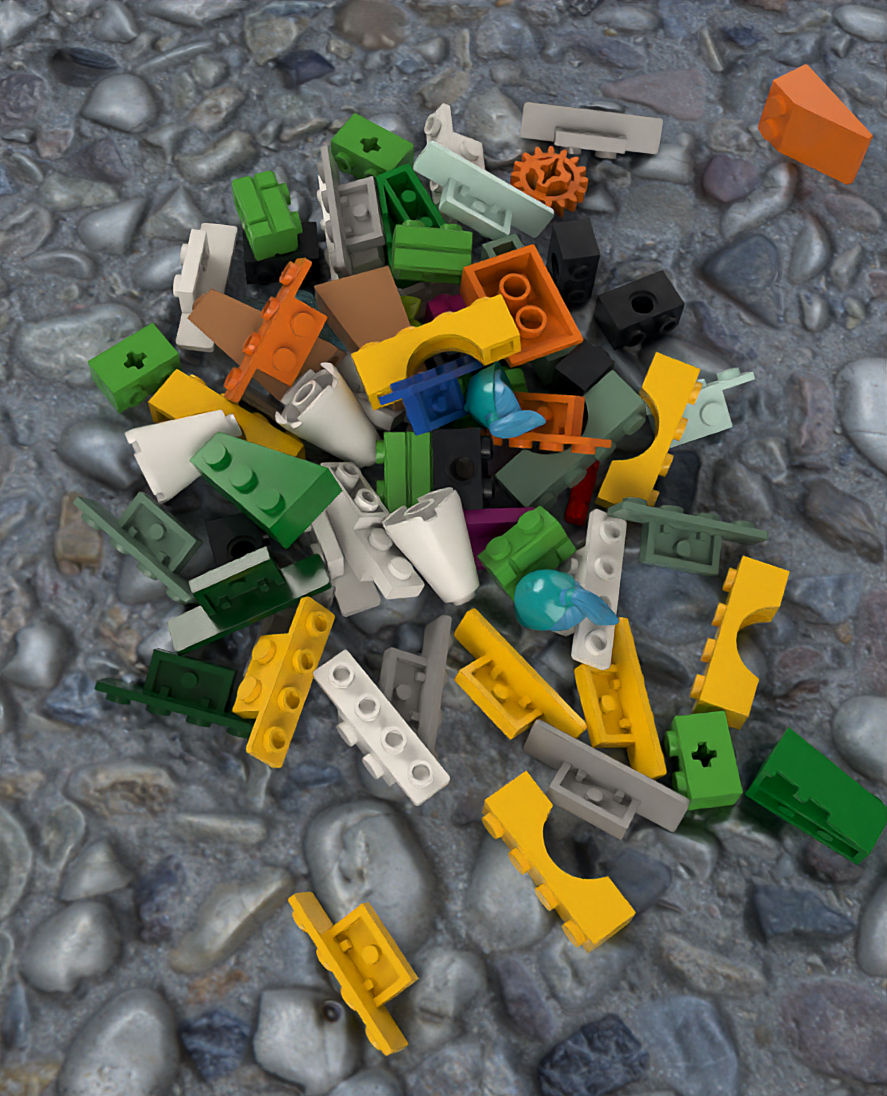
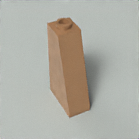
(364, 311)
(231, 323)

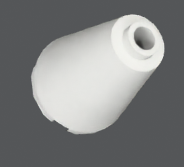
(329, 416)
(168, 446)
(437, 544)

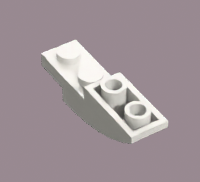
(358, 526)

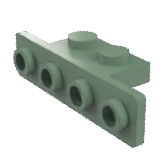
(151, 537)
(681, 539)

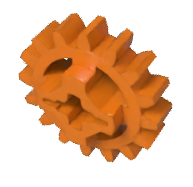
(551, 179)

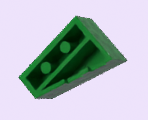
(404, 199)
(267, 485)
(818, 798)

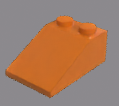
(814, 125)
(530, 298)

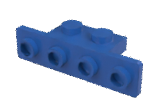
(433, 395)

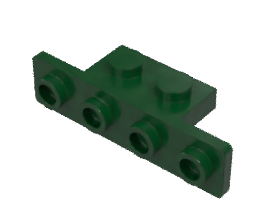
(243, 595)
(184, 687)

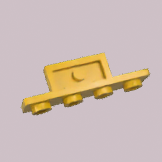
(281, 680)
(507, 684)
(619, 706)
(363, 962)

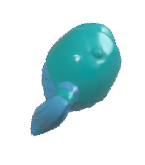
(496, 407)
(557, 602)

